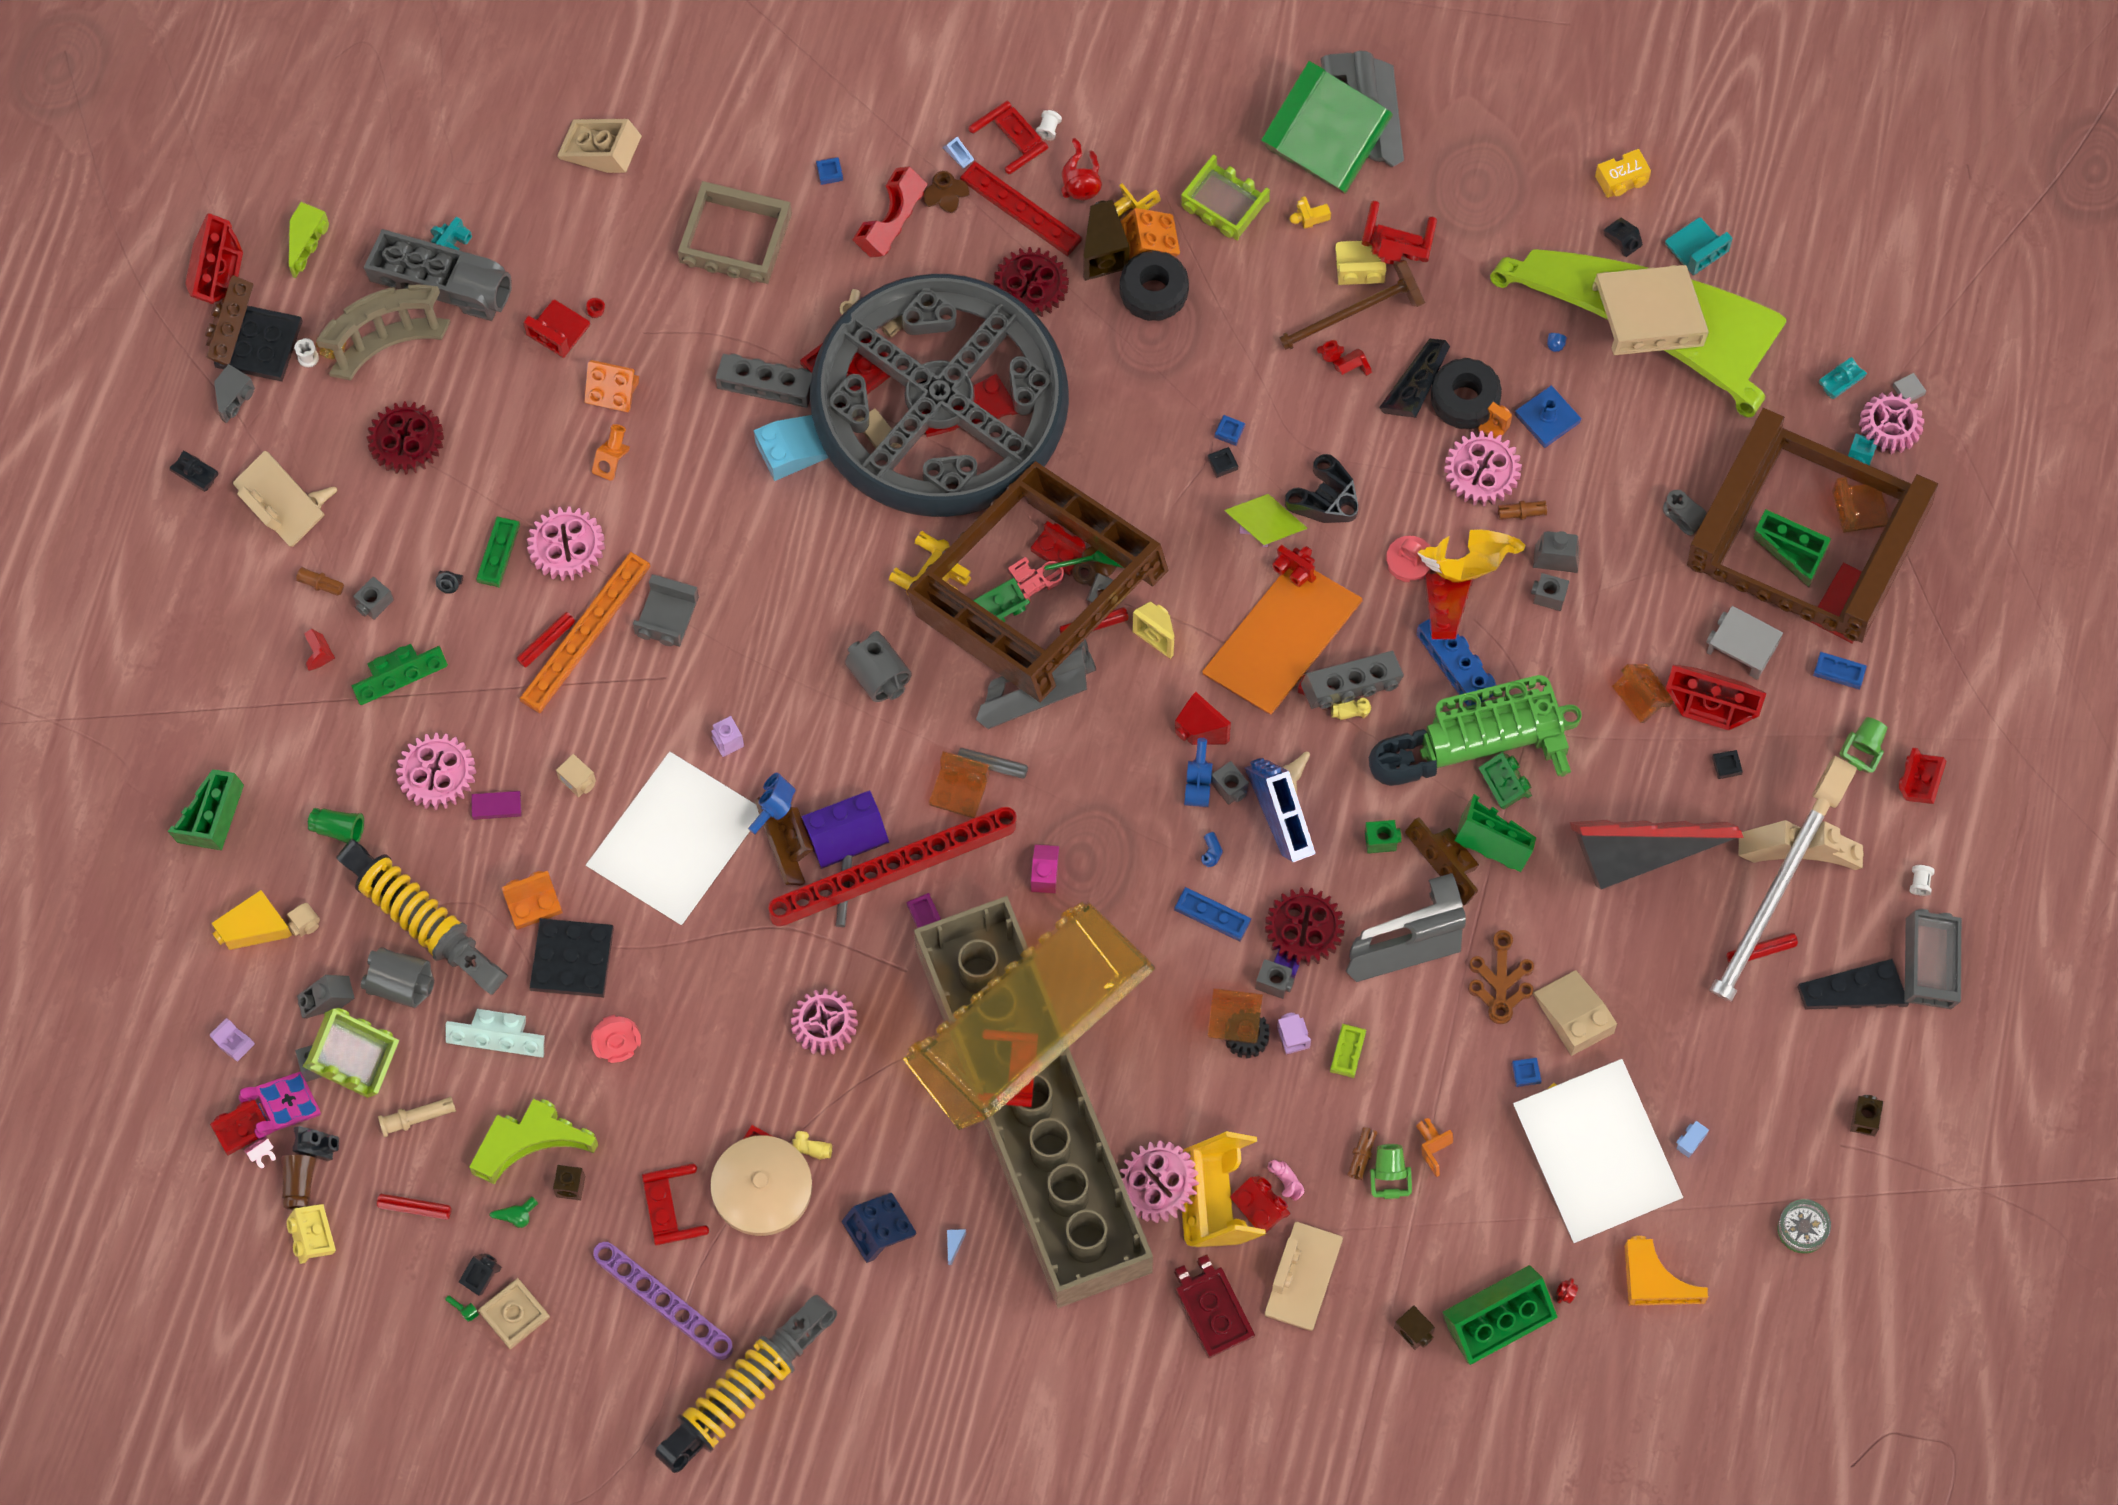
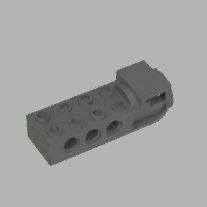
(462, 278)

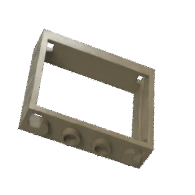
(743, 201)

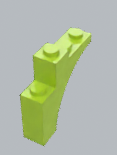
(537, 1131)

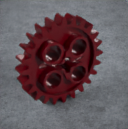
(1050, 290)
(384, 434)
(1282, 922)

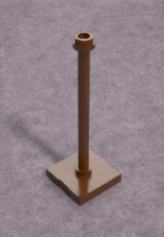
(1405, 285)

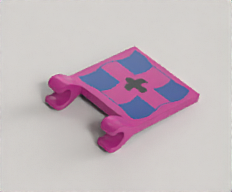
(284, 1102)

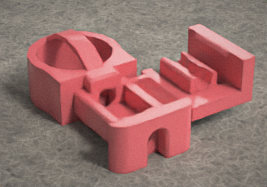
(1031, 582)

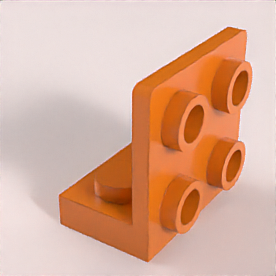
(1150, 232)
(531, 899)

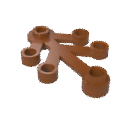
(1501, 982)

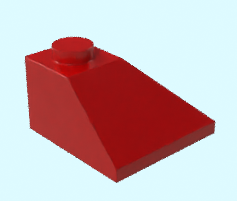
(1202, 720)

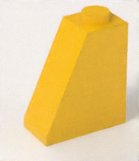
(250, 924)

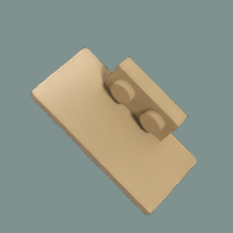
(277, 499)
(1303, 1276)

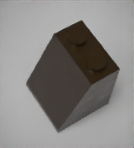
(1105, 243)

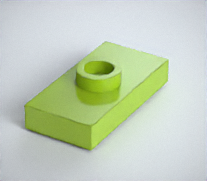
(1348, 1051)

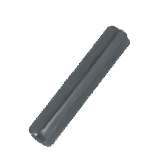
(996, 764)

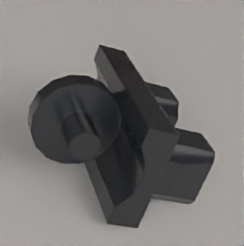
(194, 471)
(315, 1143)

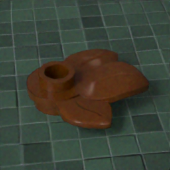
(945, 195)
(1093, 568)

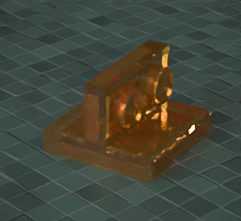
(1642, 691)

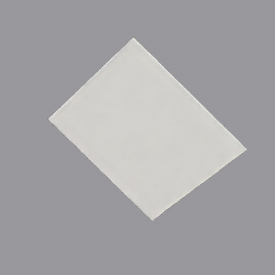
(674, 838)
(1598, 1150)

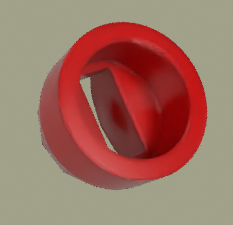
(598, 307)

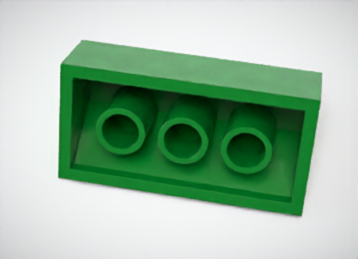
(1500, 1314)

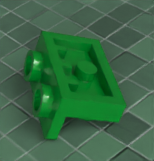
(1505, 780)

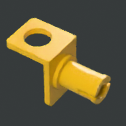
(1128, 201)

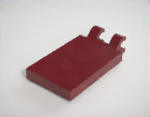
(1213, 1308)

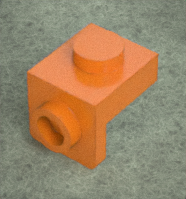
(1498, 422)

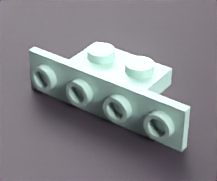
(496, 1032)

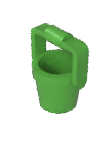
(1868, 740)
(1390, 1166)

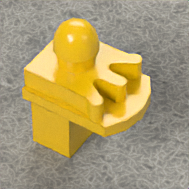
(1308, 215)

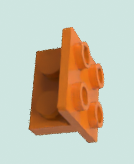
(610, 386)

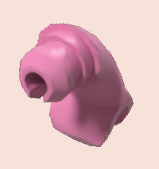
(1292, 1186)

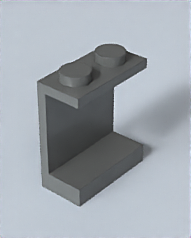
(666, 611)

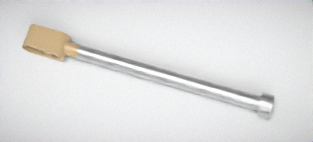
(1828, 793)

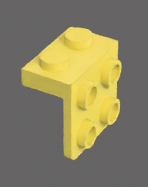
(1358, 264)

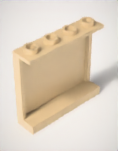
(1652, 309)

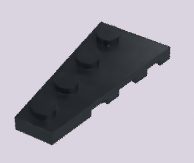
(1415, 383)
(1863, 986)

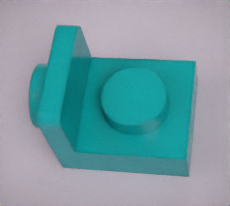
(1862, 449)

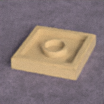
(513, 1313)

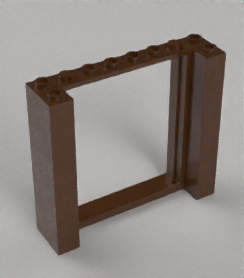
(1741, 491)
(994, 640)

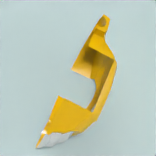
(1485, 555)

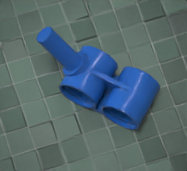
(1198, 778)
(774, 801)

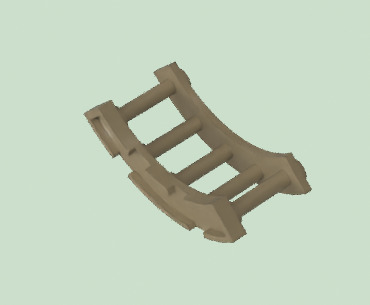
(372, 308)

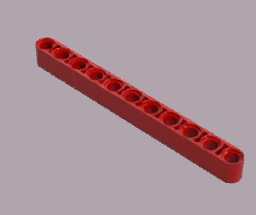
(886, 875)

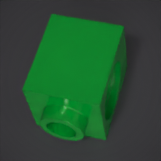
(1377, 845)

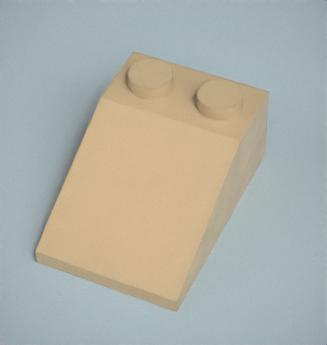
(601, 144)
(1575, 1012)

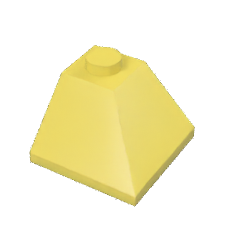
(1155, 627)

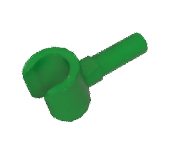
(468, 1312)

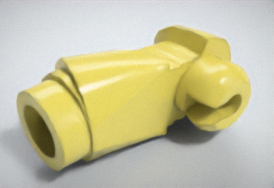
(1351, 709)
(815, 1149)

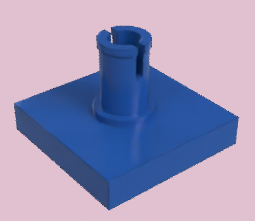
(1548, 416)

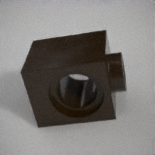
(1860, 1123)
(569, 1182)
(1415, 1328)

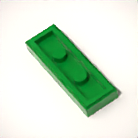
(498, 552)

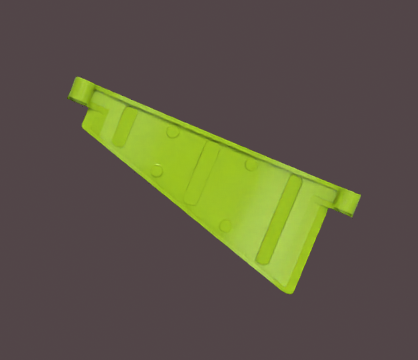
(1736, 326)

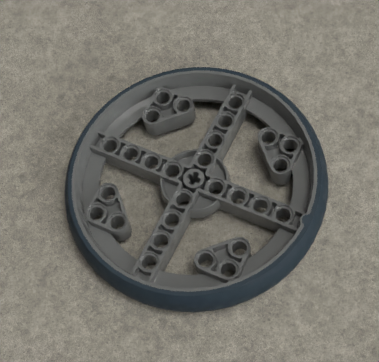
(947, 294)

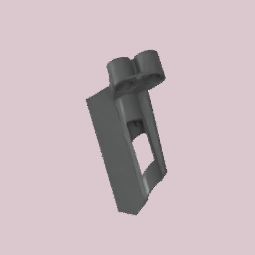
(1377, 82)
(1069, 680)
(1434, 935)

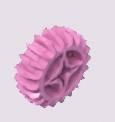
(1893, 410)
(833, 1018)

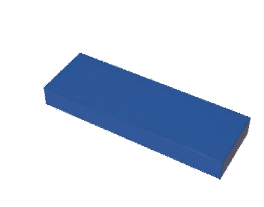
(1212, 914)

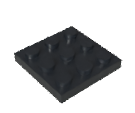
(265, 343)
(571, 957)

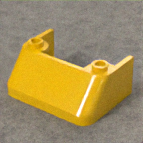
(1210, 1216)

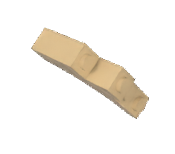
(1776, 840)

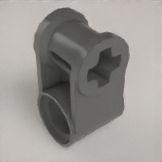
(1684, 512)

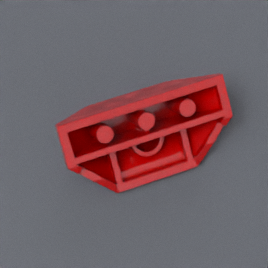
(213, 260)
(1713, 697)

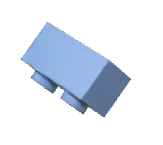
(1694, 1136)

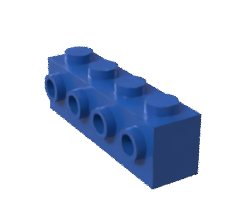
(1456, 662)

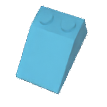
(789, 445)

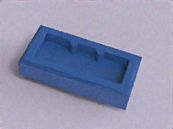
(1840, 670)

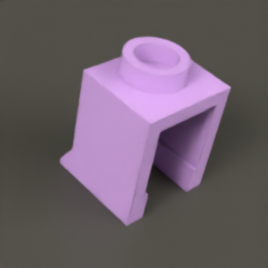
(727, 736)
(1293, 1033)

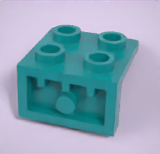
(1698, 245)

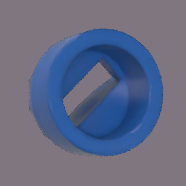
(1556, 341)

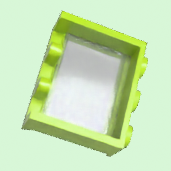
(1223, 199)
(351, 1052)

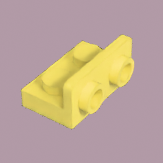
(310, 1232)

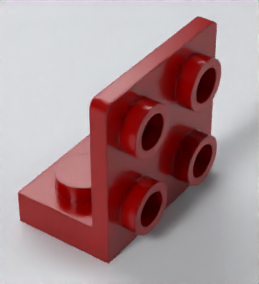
(557, 328)

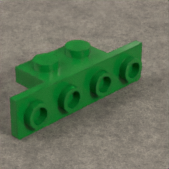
(397, 671)

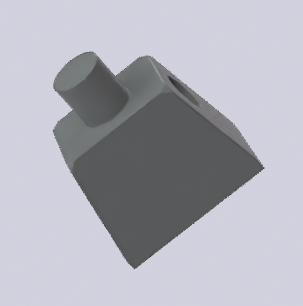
(1557, 552)

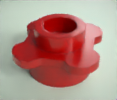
(1330, 351)
(1566, 1291)

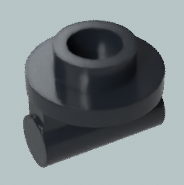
(448, 581)

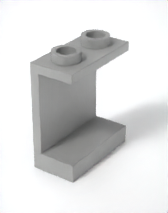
(1745, 640)

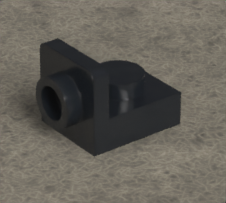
(1624, 235)
(479, 1273)

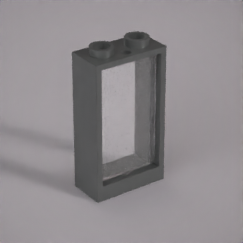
(1933, 959)

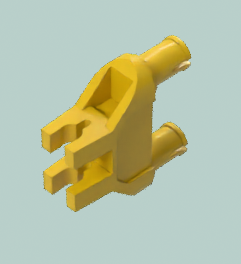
(936, 547)

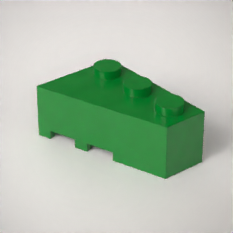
(1792, 544)
(210, 813)
(1493, 836)

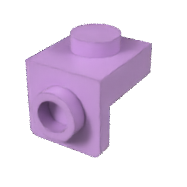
(231, 1040)

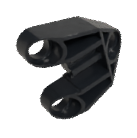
(1330, 497)

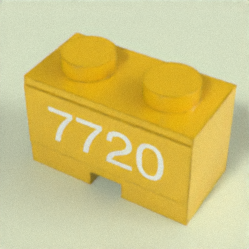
(1624, 174)

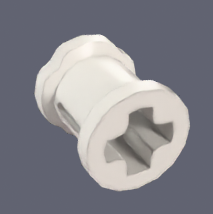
(1048, 125)
(306, 353)
(1921, 880)

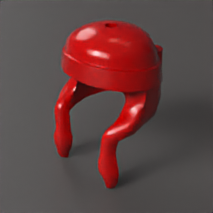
(1080, 183)

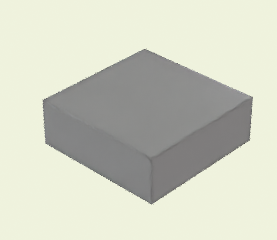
(1909, 387)

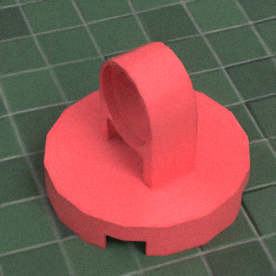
(1404, 559)
(615, 1039)

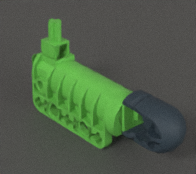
(1480, 732)

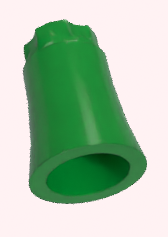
(336, 824)

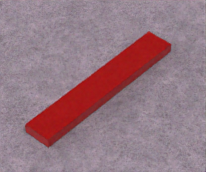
(1021, 208)

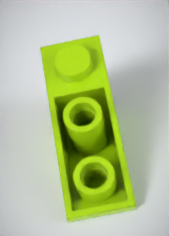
(305, 230)

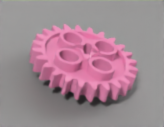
(1463, 459)
(543, 547)
(457, 775)
(1175, 1165)

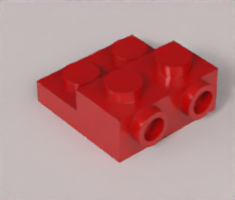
(1391, 249)

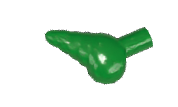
(516, 1214)

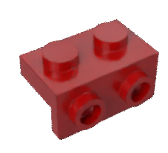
(1921, 777)
(238, 1127)
(1260, 1203)

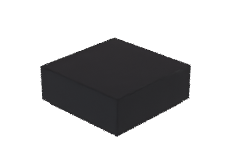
(1222, 462)
(1727, 764)

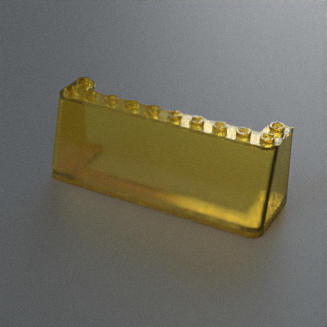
(1027, 1016)

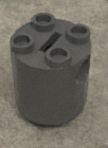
(878, 668)
(398, 977)

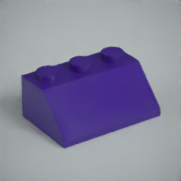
(845, 829)

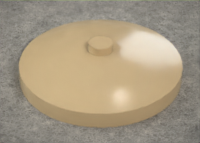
(761, 1185)

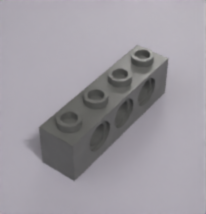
(772, 389)
(1382, 665)

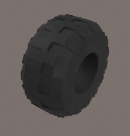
(1154, 304)
(1465, 374)

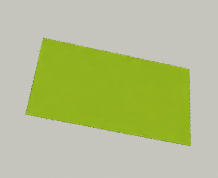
(1266, 519)

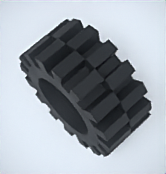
(1249, 1049)

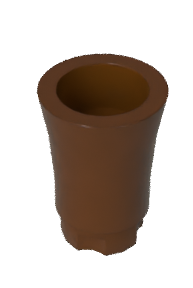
(297, 1180)

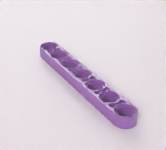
(669, 1311)

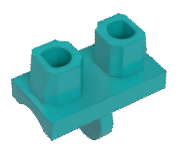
(449, 235)
(1842, 378)

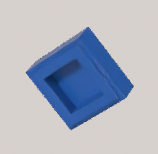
(829, 171)
(1229, 430)
(1526, 1072)

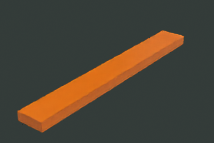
(585, 632)

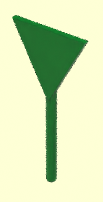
(1097, 556)

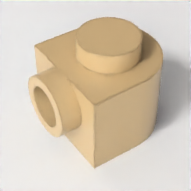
(303, 920)

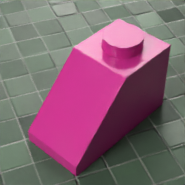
(1044, 869)

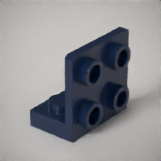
(877, 1225)

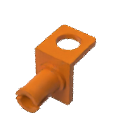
(610, 452)
(1433, 1143)

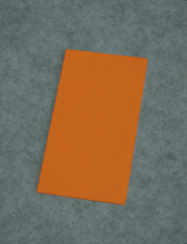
(1281, 639)

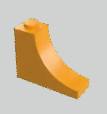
(1649, 1280)

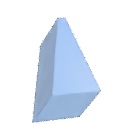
(958, 152)
(954, 1241)

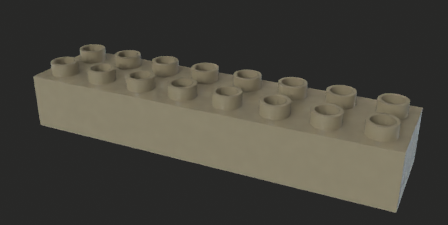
(1048, 1151)

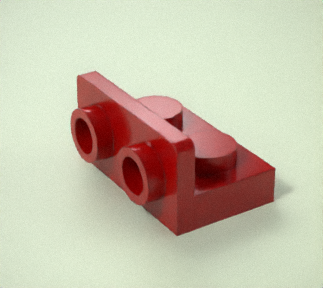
(1058, 546)

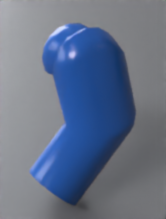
(1214, 850)

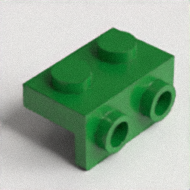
(1003, 600)

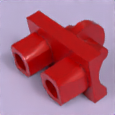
(1298, 561)

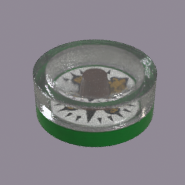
(1804, 1226)

